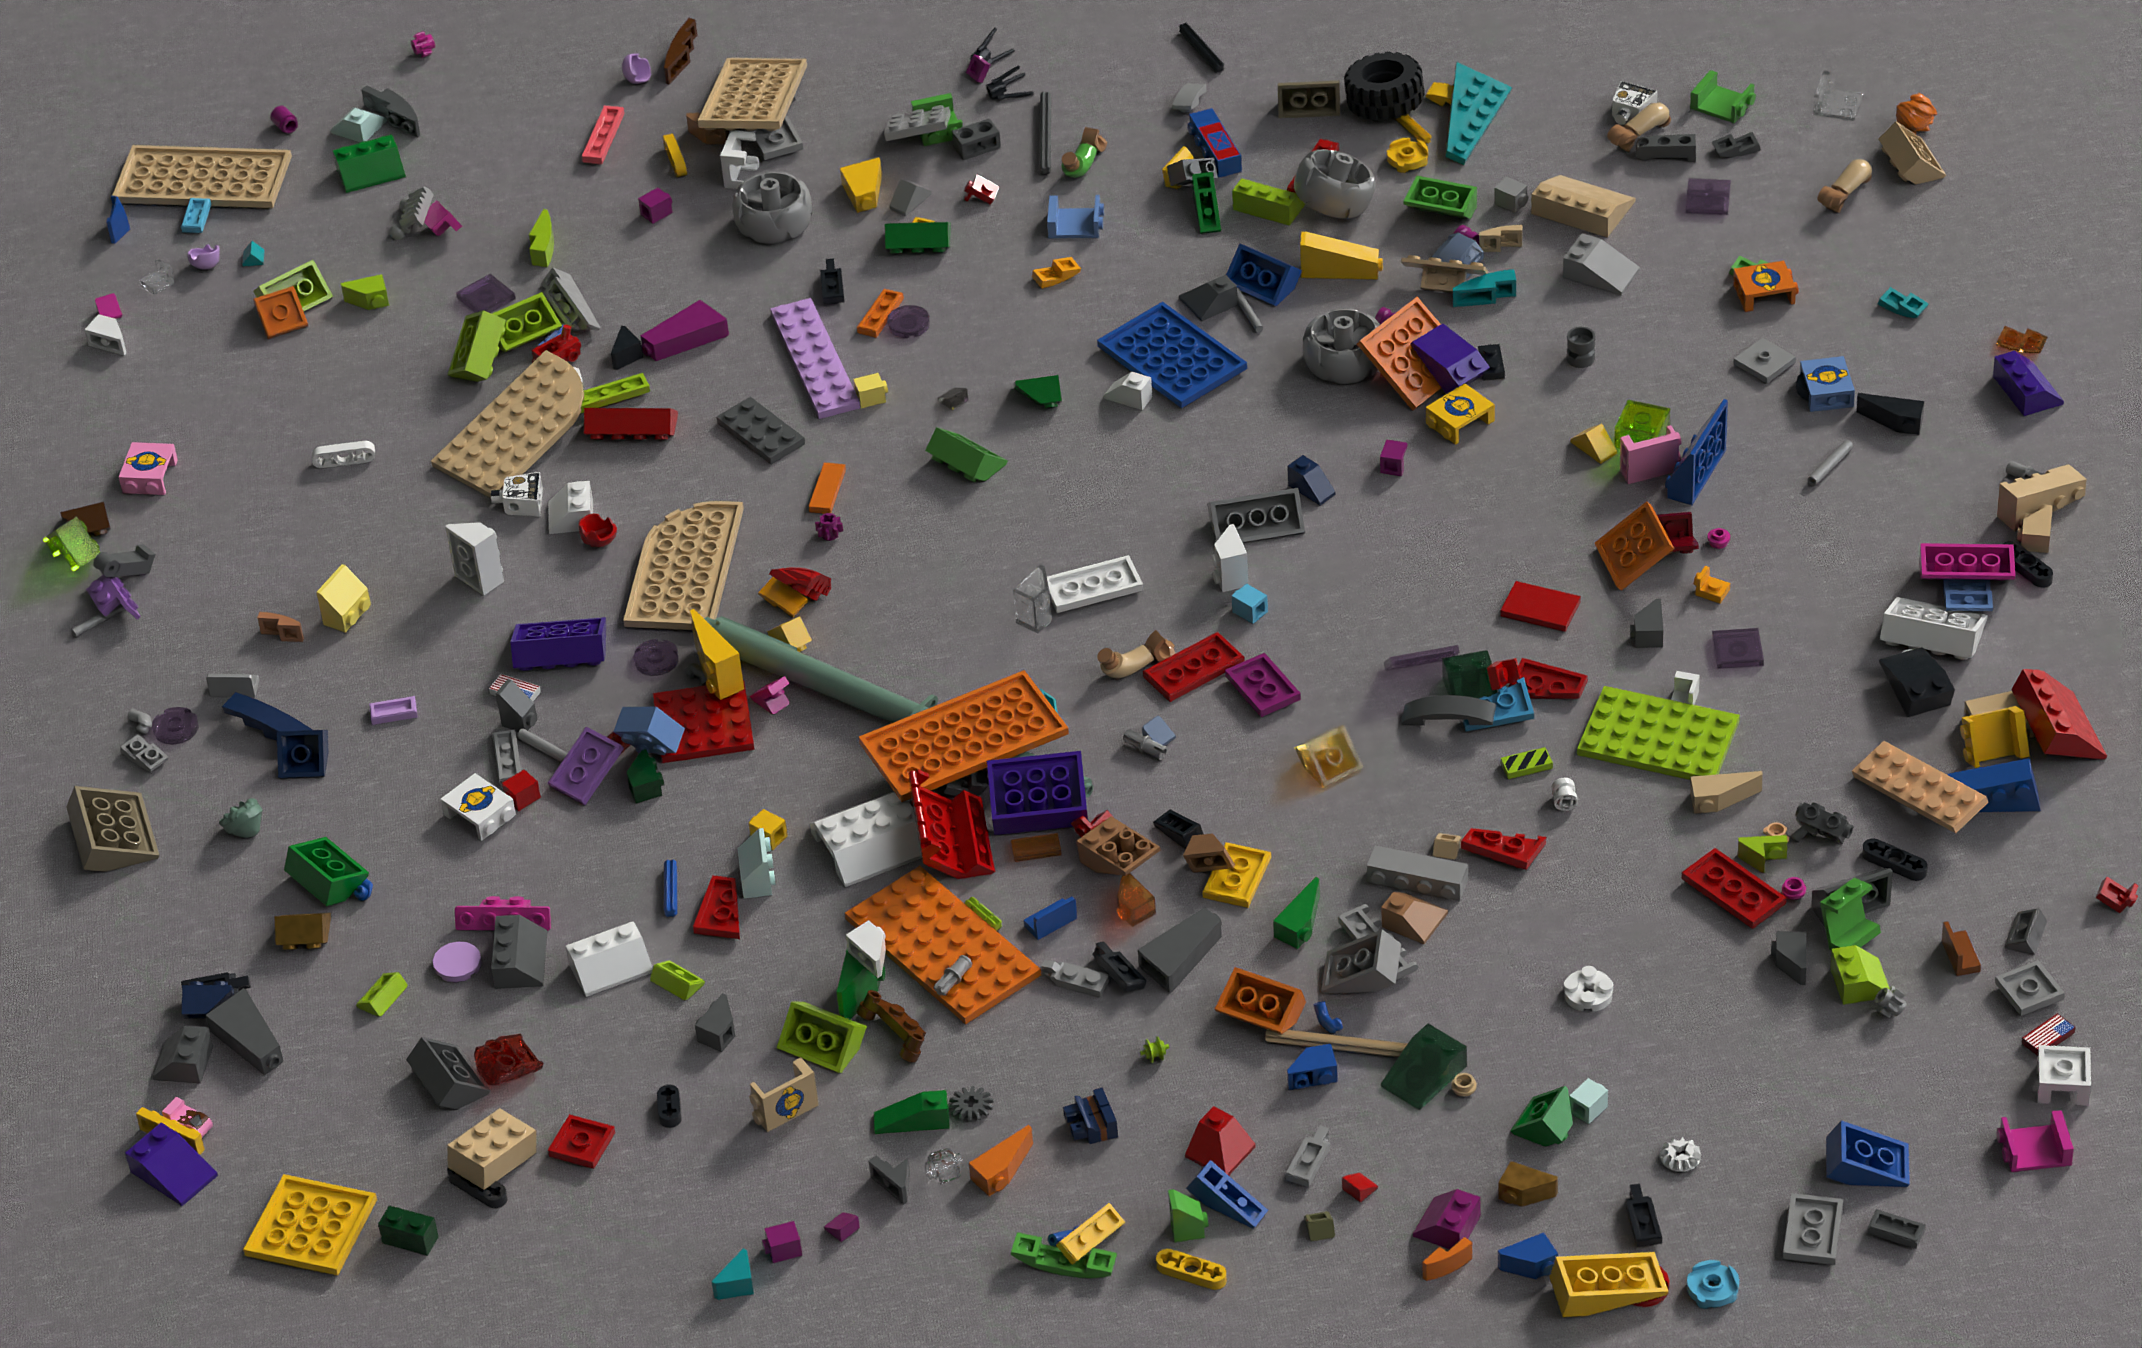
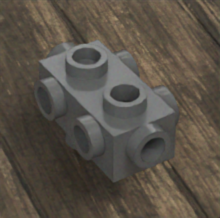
(1816, 821)

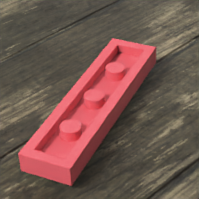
(603, 135)

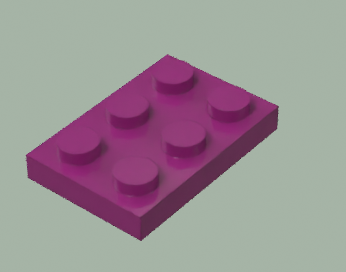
(1262, 684)

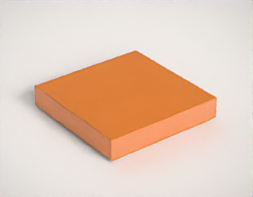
(280, 312)

